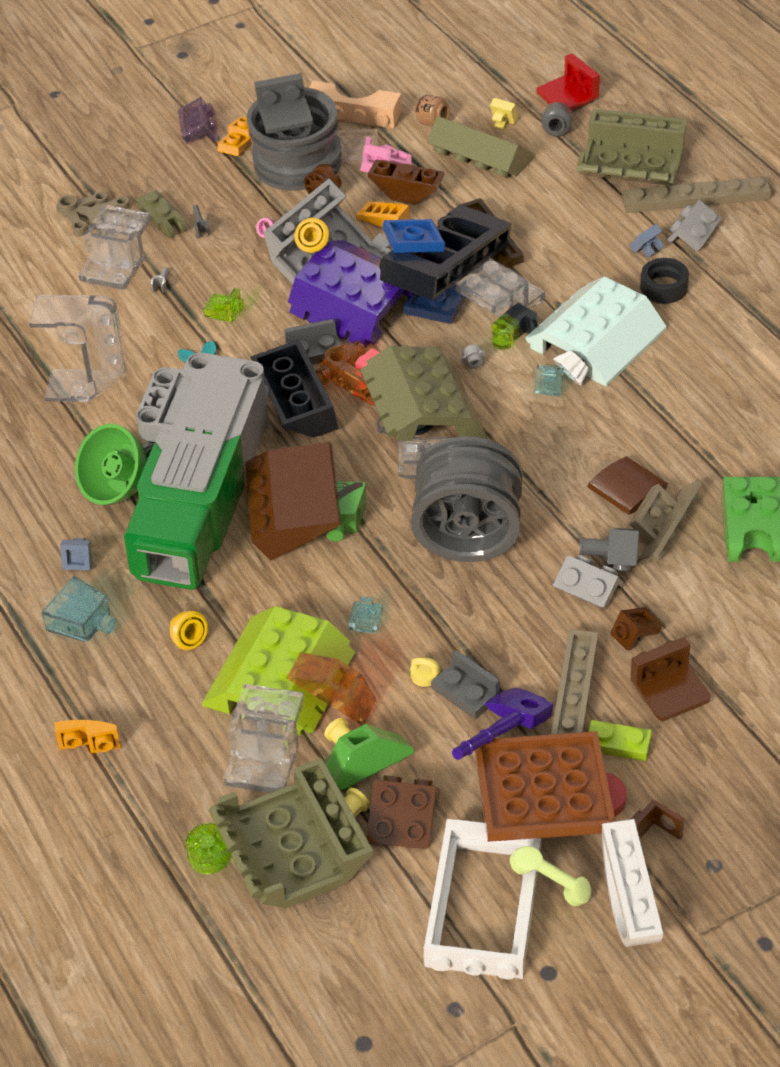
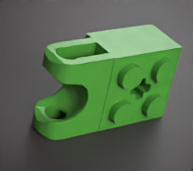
(751, 516)

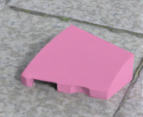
(386, 152)

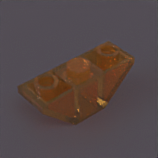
(334, 684)

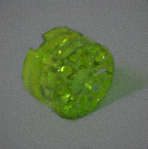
(206, 849)

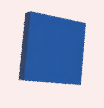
(413, 235)

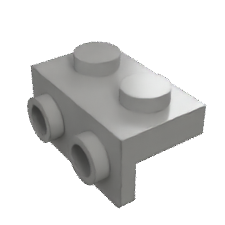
(695, 226)
(587, 582)

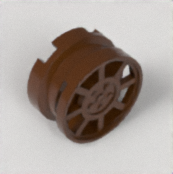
(319, 176)

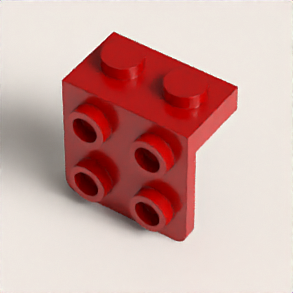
(575, 88)

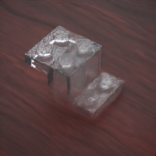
(114, 247)
(499, 288)
(263, 738)

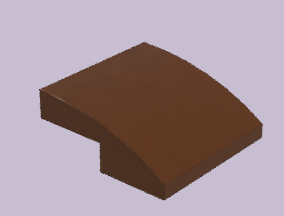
(625, 484)

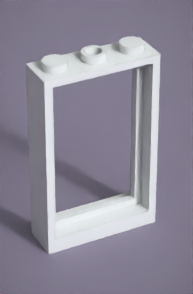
(473, 836)

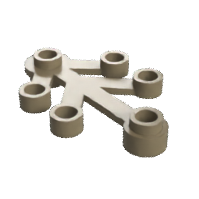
(71, 207)

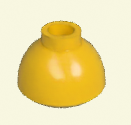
(311, 235)
(188, 630)

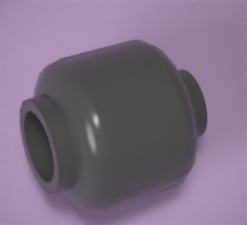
(557, 119)

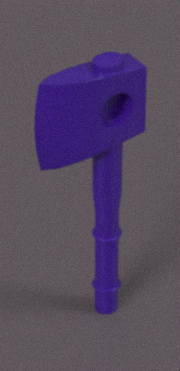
(516, 708)

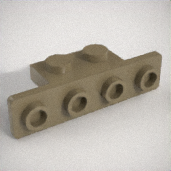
(660, 516)

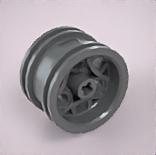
(467, 499)

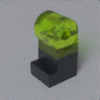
(513, 325)

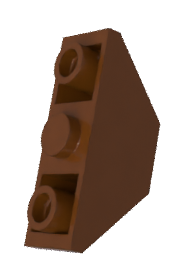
(403, 181)

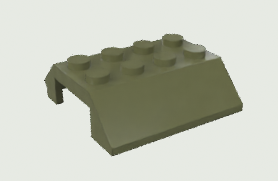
(633, 147)
(419, 389)
(293, 838)

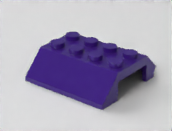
(346, 287)

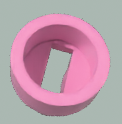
(262, 225)

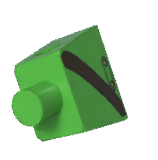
(352, 505)

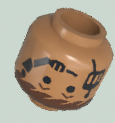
(429, 108)

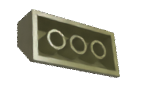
(478, 147)

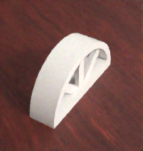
(629, 885)

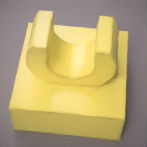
(503, 113)

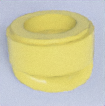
(424, 671)

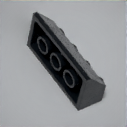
(297, 390)

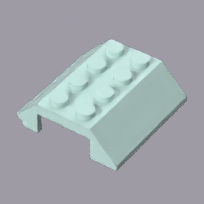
(603, 326)

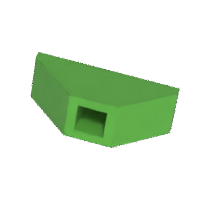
(365, 753)

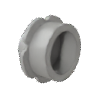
(473, 355)

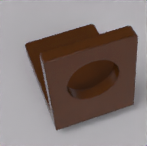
(653, 814)

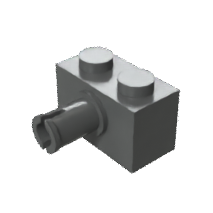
(618, 548)

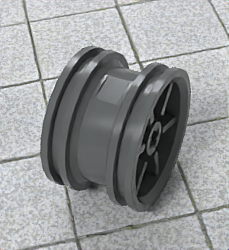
(290, 155)

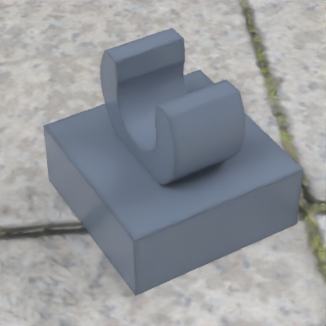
(646, 240)
(76, 554)

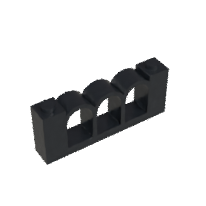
(469, 242)

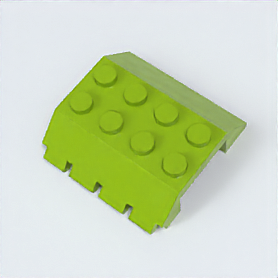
(267, 655)

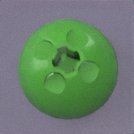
(109, 464)

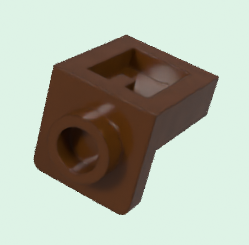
(634, 624)

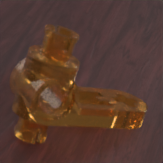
(341, 369)

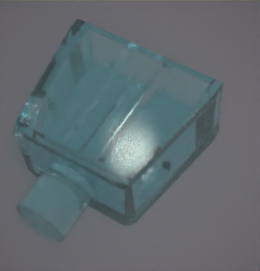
(78, 612)

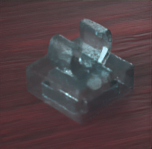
(548, 380)
(365, 616)

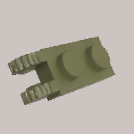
(161, 213)

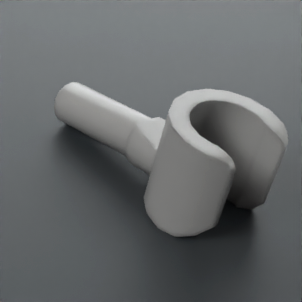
(160, 280)

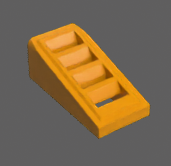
(385, 211)

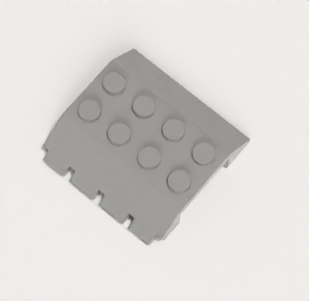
(323, 205)

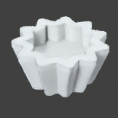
(573, 366)

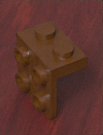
(668, 680)
(402, 812)

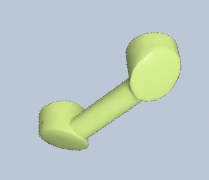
(529, 858)

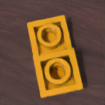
(237, 138)
(97, 734)

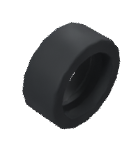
(664, 268)

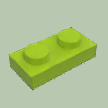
(622, 740)

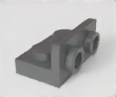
(314, 338)
(466, 684)

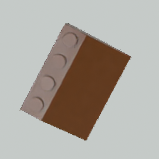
(291, 497)

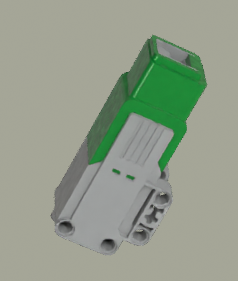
(197, 438)

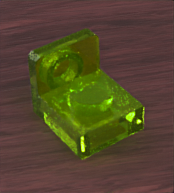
(224, 307)

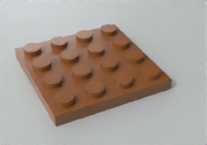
(543, 786)

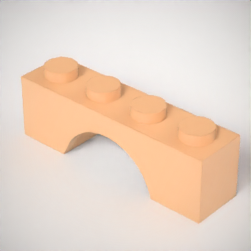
(378, 109)

